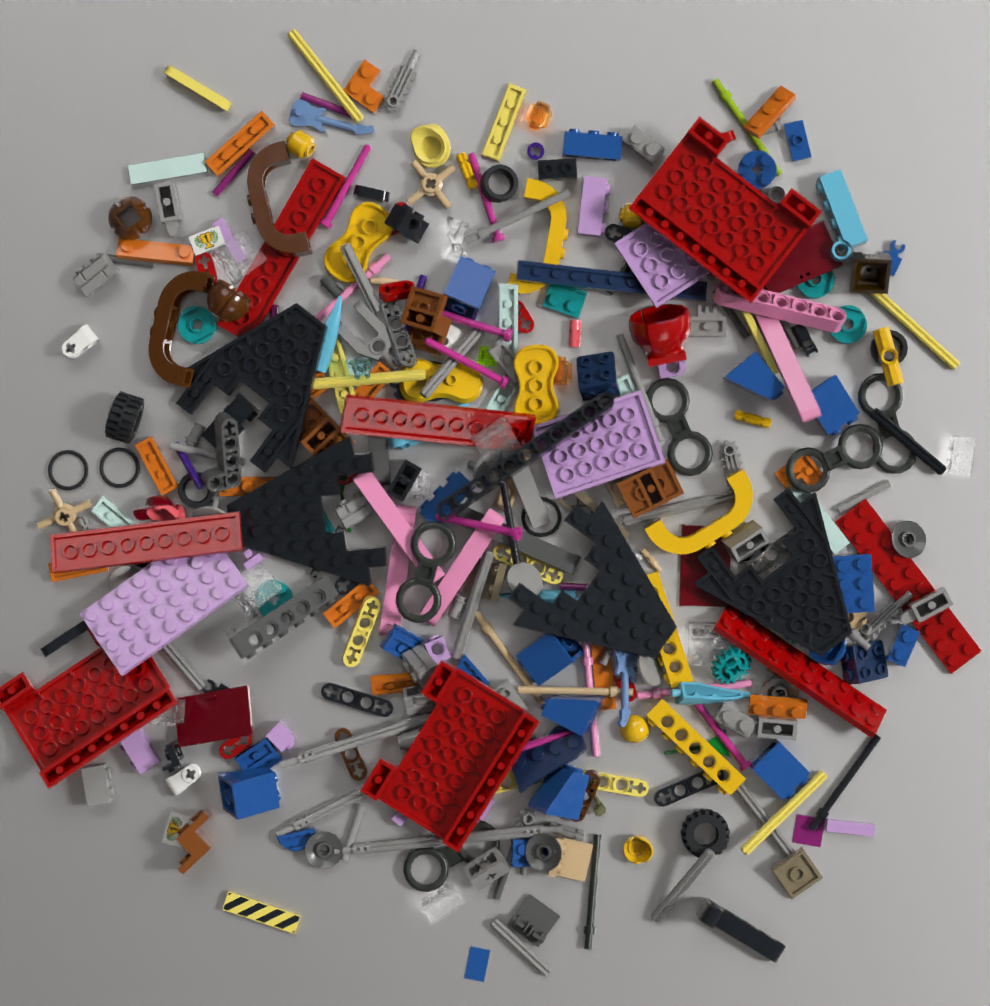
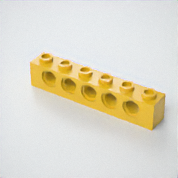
(678, 654)
(734, 778)

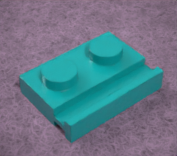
(565, 300)

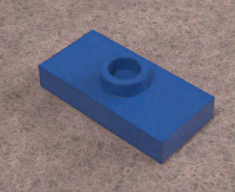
(797, 140)

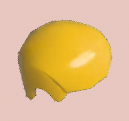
(636, 729)
(637, 849)

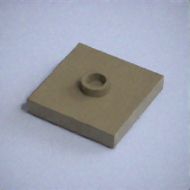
(796, 873)

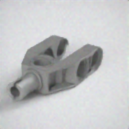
(368, 350)

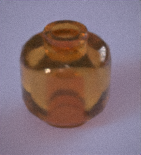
(539, 115)
(564, 372)

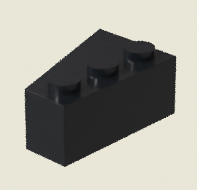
(239, 409)

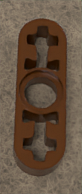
(358, 756)
(594, 785)

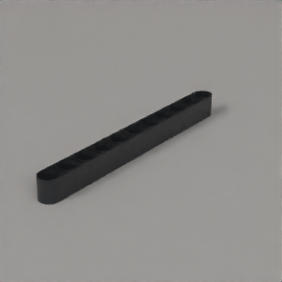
(530, 447)

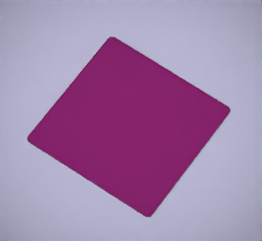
(804, 834)

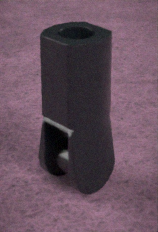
(803, 335)

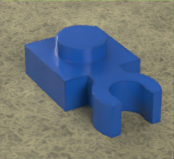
(894, 256)

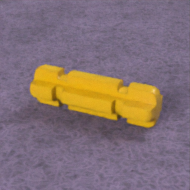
(467, 171)
(752, 418)

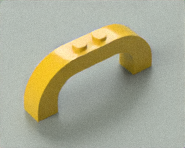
(540, 191)
(718, 528)

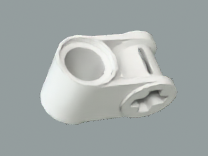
(83, 339)
(180, 780)

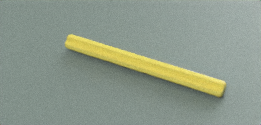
(324, 74)
(916, 330)
(375, 378)
(783, 812)

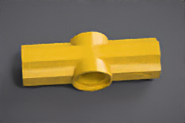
(885, 344)

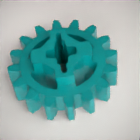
(731, 664)

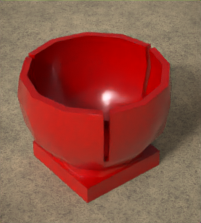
(661, 332)

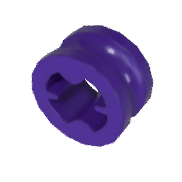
(535, 157)

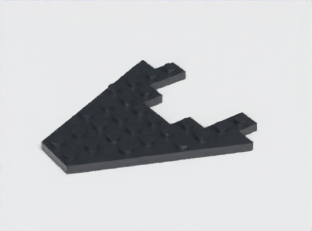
(277, 364)
(289, 519)
(798, 597)
(616, 607)

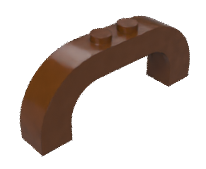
(260, 168)
(165, 322)

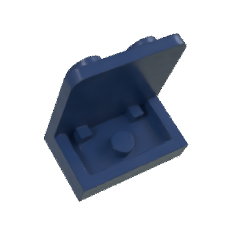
(597, 375)
(862, 665)

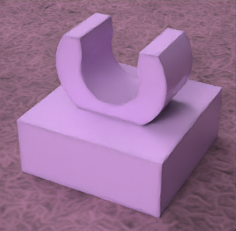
(252, 559)

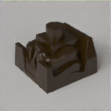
(870, 273)

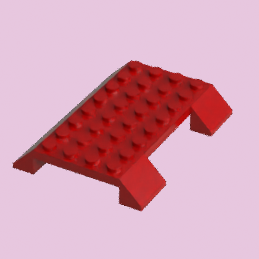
(721, 215)
(83, 711)
(455, 757)

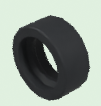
(509, 173)
(903, 347)
(182, 494)

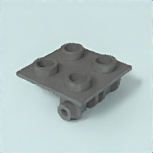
(533, 920)

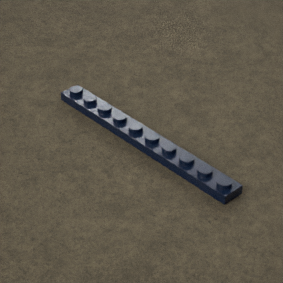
(595, 279)

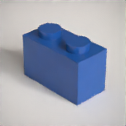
(902, 645)

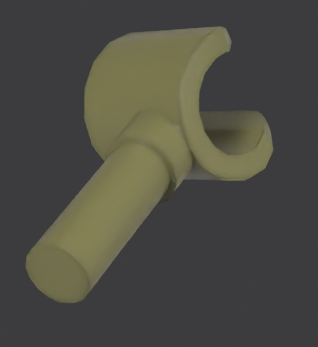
(600, 809)

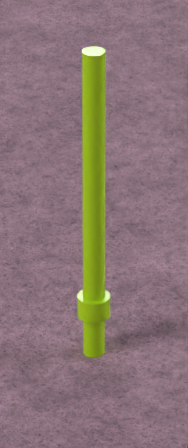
(725, 95)

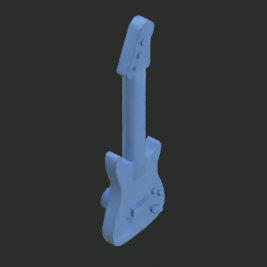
(304, 115)
(625, 666)

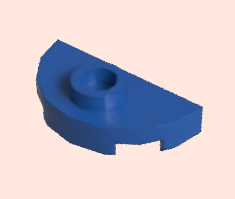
(467, 666)
(296, 840)

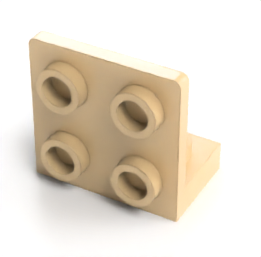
(574, 859)

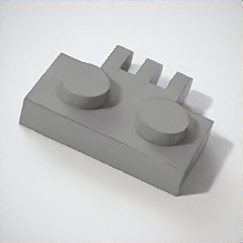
(707, 322)

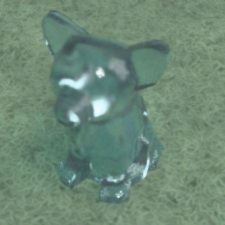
(360, 367)

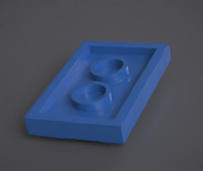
(856, 582)

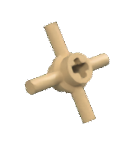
(429, 191)
(66, 509)

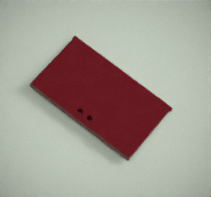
(808, 256)
(692, 570)
(216, 718)

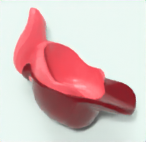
(160, 509)

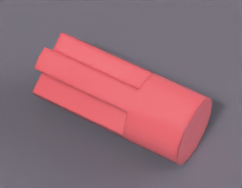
(575, 333)

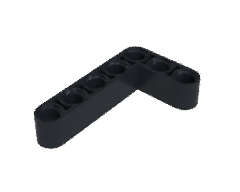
(717, 916)

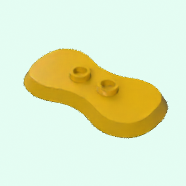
(364, 233)
(536, 372)
(460, 385)

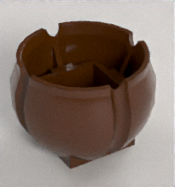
(141, 226)
(226, 302)

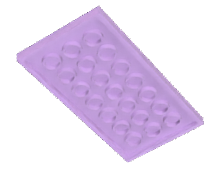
(160, 606)

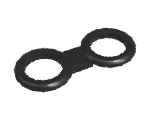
(891, 414)
(679, 428)
(834, 458)
(426, 572)
(447, 859)

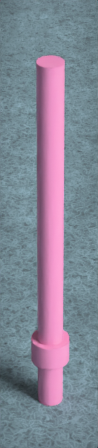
(374, 268)
(587, 661)
(657, 693)

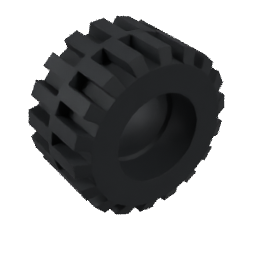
(124, 417)
(697, 818)

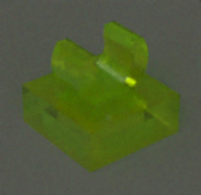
(484, 357)

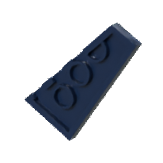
(546, 759)

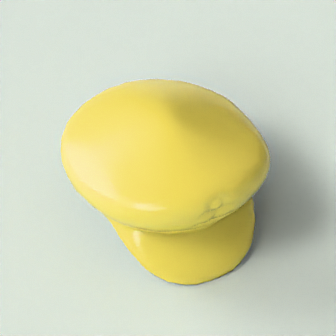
(430, 145)

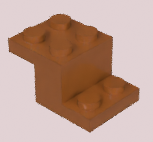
(425, 318)
(319, 429)
(650, 489)
(194, 840)

